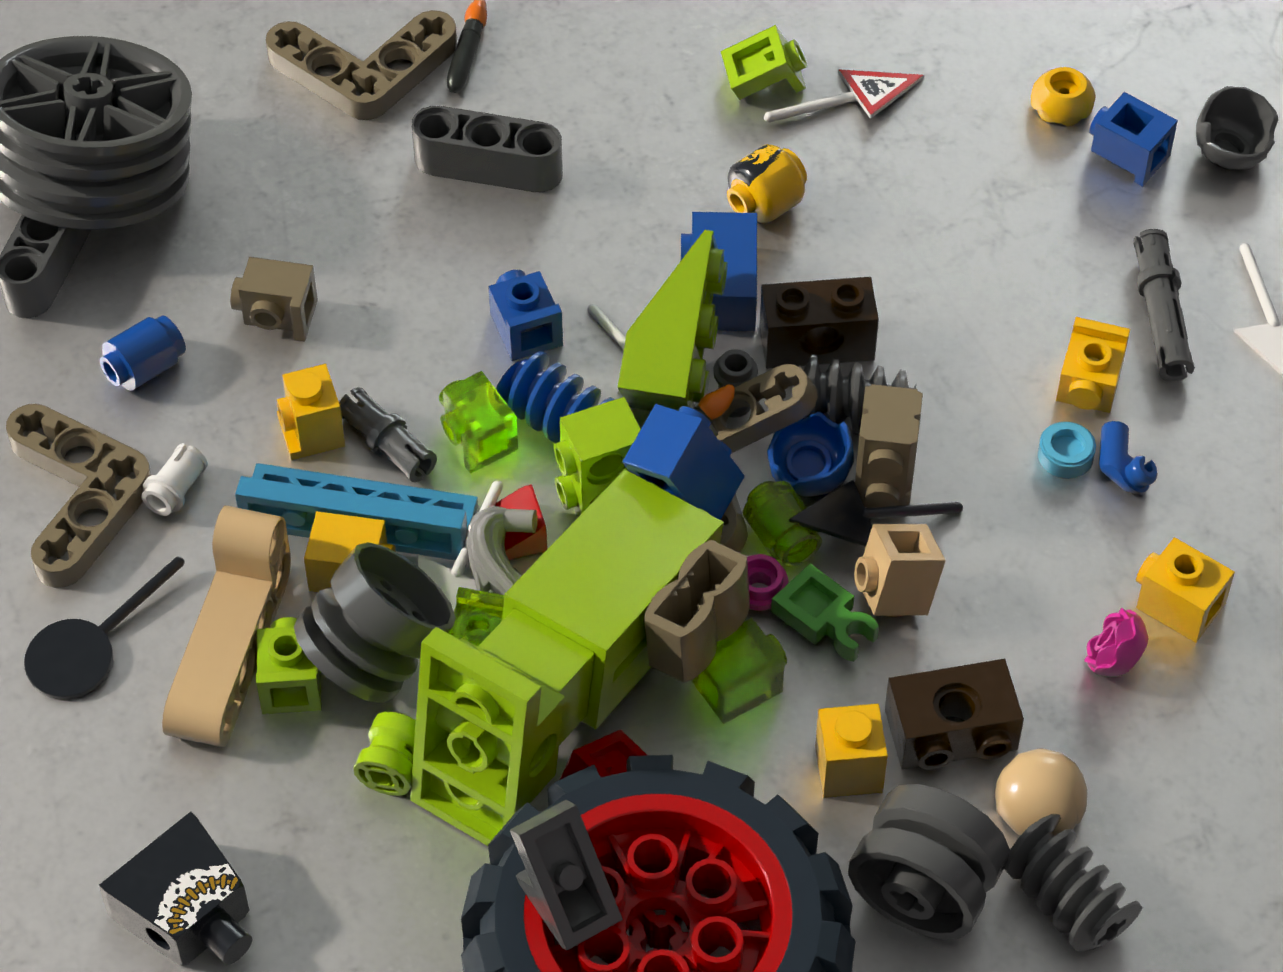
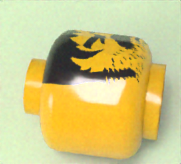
(766, 183)

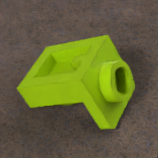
(764, 61)

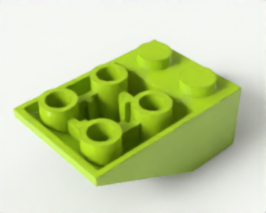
(669, 337)

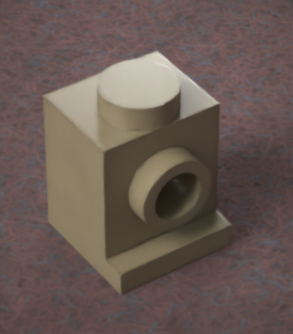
(276, 295)

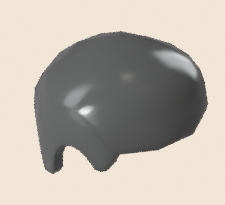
(1236, 128)

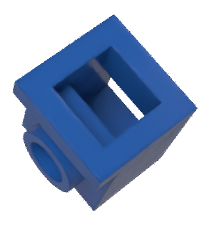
(1133, 136)
(523, 303)

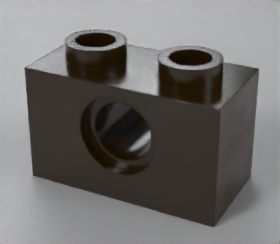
(820, 319)
(973, 692)

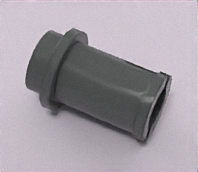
(735, 369)

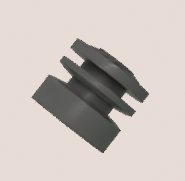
(372, 622)

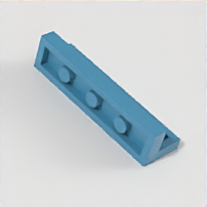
(414, 517)

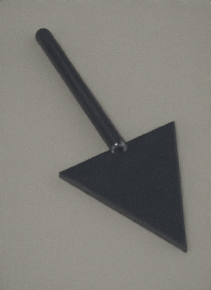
(846, 518)

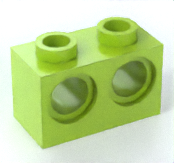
(592, 451)

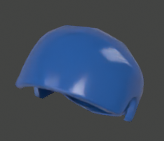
(812, 455)

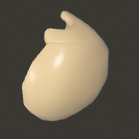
(1038, 786)

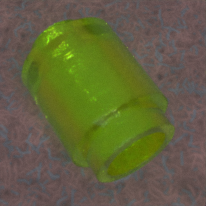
(768, 514)

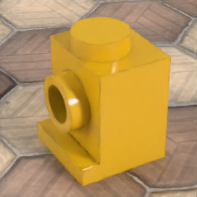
(1092, 365)
(310, 413)

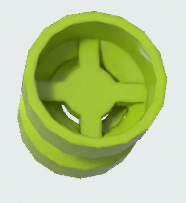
(389, 758)

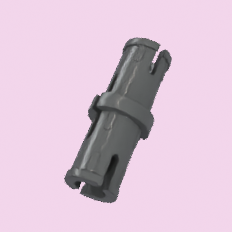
(387, 435)

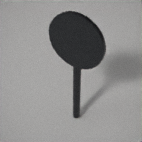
(77, 654)

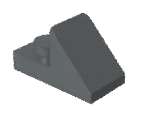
(564, 875)

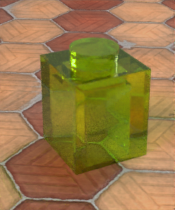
(743, 672)

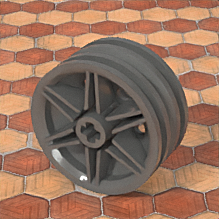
(92, 132)

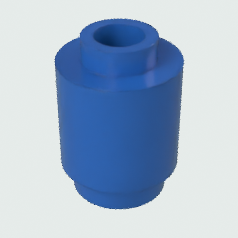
(142, 352)

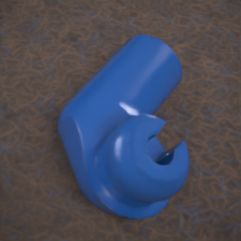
(1118, 465)

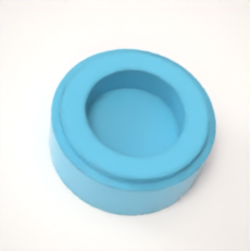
(1066, 450)

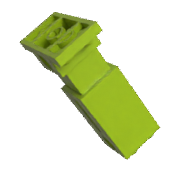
(558, 657)

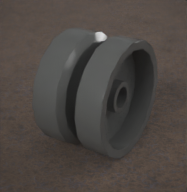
(929, 861)

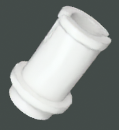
(166, 490)

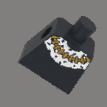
(181, 896)

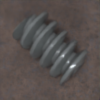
(844, 395)
(1067, 888)

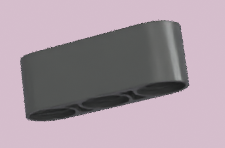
(487, 148)
(37, 265)

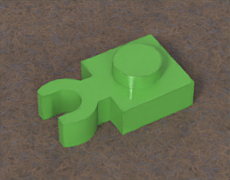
(822, 607)

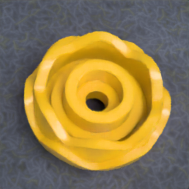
(1063, 96)

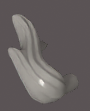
(486, 546)

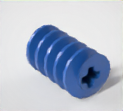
(543, 395)

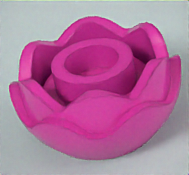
(1119, 644)

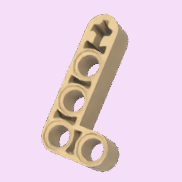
(221, 655)

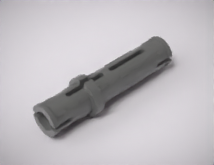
(1160, 287)

